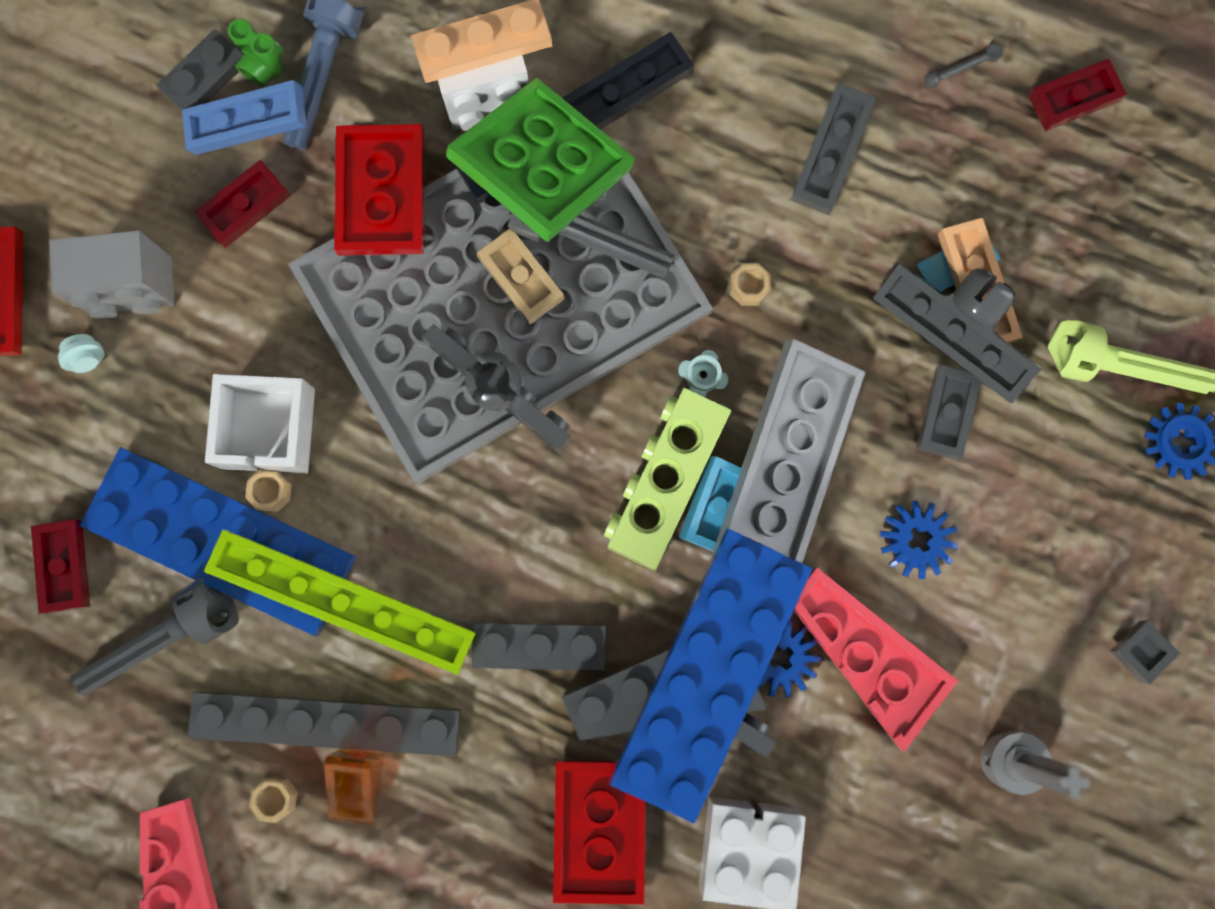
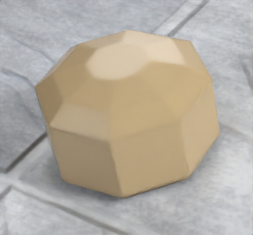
(750, 284)
(268, 491)
(273, 799)

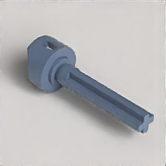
(332, 21)

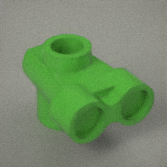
(261, 53)

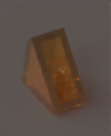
(353, 785)

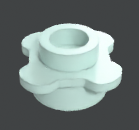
(705, 362)

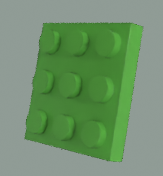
(540, 158)

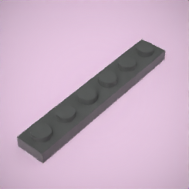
(324, 723)

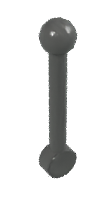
(992, 54)

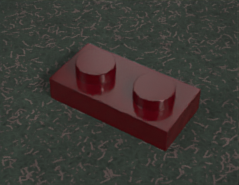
(1077, 94)
(242, 204)
(60, 566)

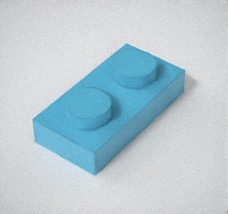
(710, 503)

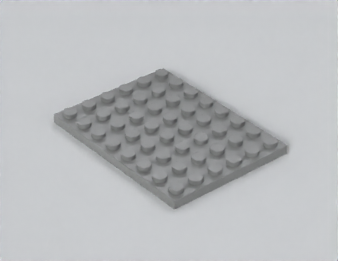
(386, 303)

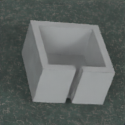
(112, 274)

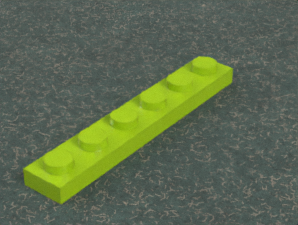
(339, 601)

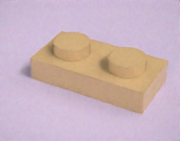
(520, 276)

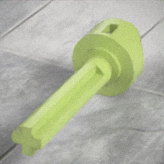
(1092, 353)

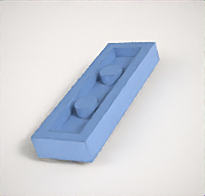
(244, 117)

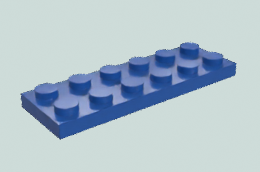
(181, 522)
(710, 676)

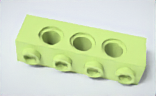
(705, 421)

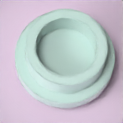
(80, 353)

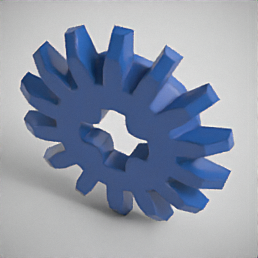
(1193, 428)
(902, 534)
(799, 662)

